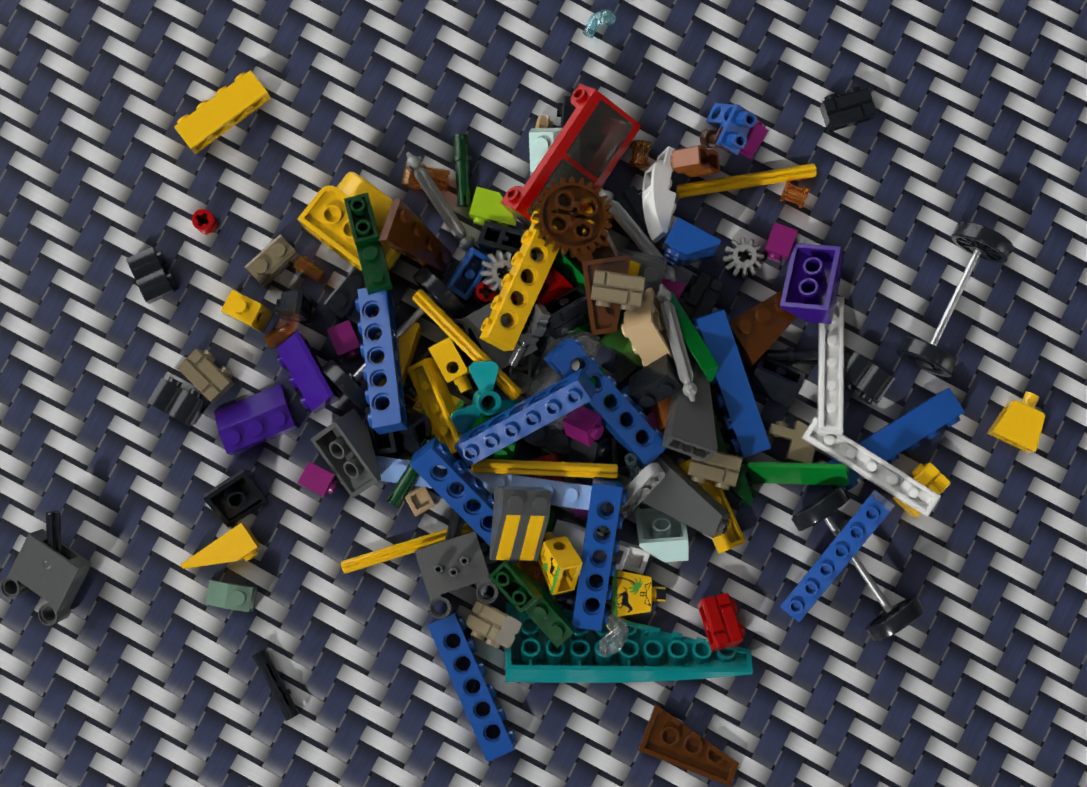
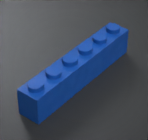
(732, 386)
(909, 429)

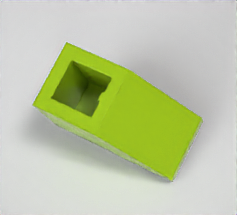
(487, 207)

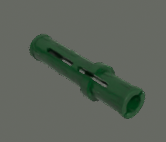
(462, 170)
(404, 484)

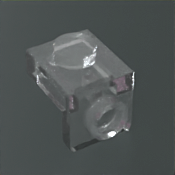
(615, 639)

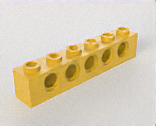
(527, 293)

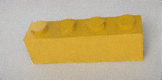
(222, 111)

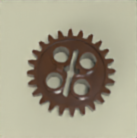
(576, 195)

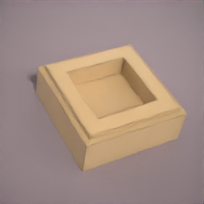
(420, 500)

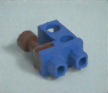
(732, 126)

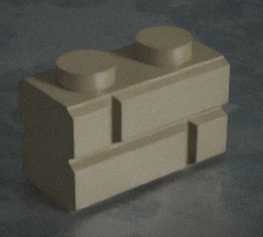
(272, 261)
(617, 288)
(206, 375)
(720, 468)
(493, 624)

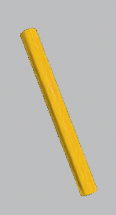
(746, 180)
(463, 340)
(546, 468)
(397, 550)

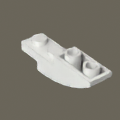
(657, 197)
(628, 557)

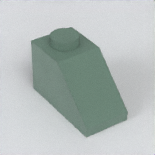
(231, 596)

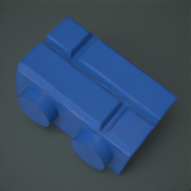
(467, 274)

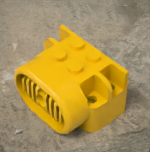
(329, 222)

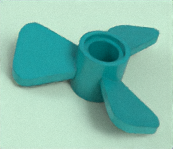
(484, 376)

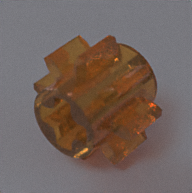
(531, 568)

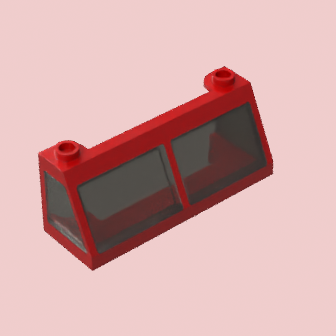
(584, 148)

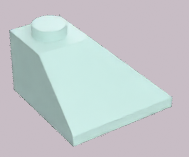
(662, 535)

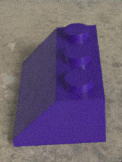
(812, 282)
(306, 373)
(255, 420)

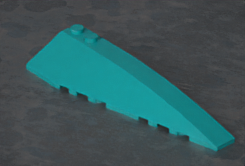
(645, 656)

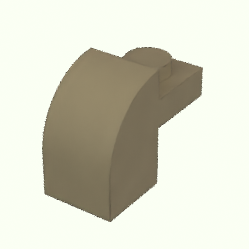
(798, 449)

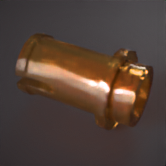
(308, 268)
(278, 336)

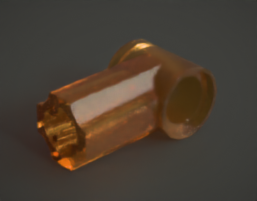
(440, 177)

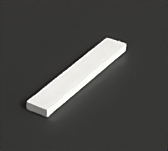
(831, 373)
(873, 469)

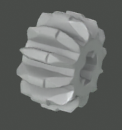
(500, 261)
(747, 265)

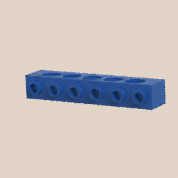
(393, 417)
(525, 417)
(651, 445)
(458, 497)
(837, 556)
(585, 615)
(491, 746)

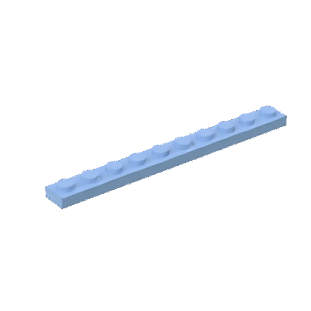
(562, 493)

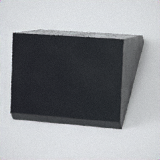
(235, 497)

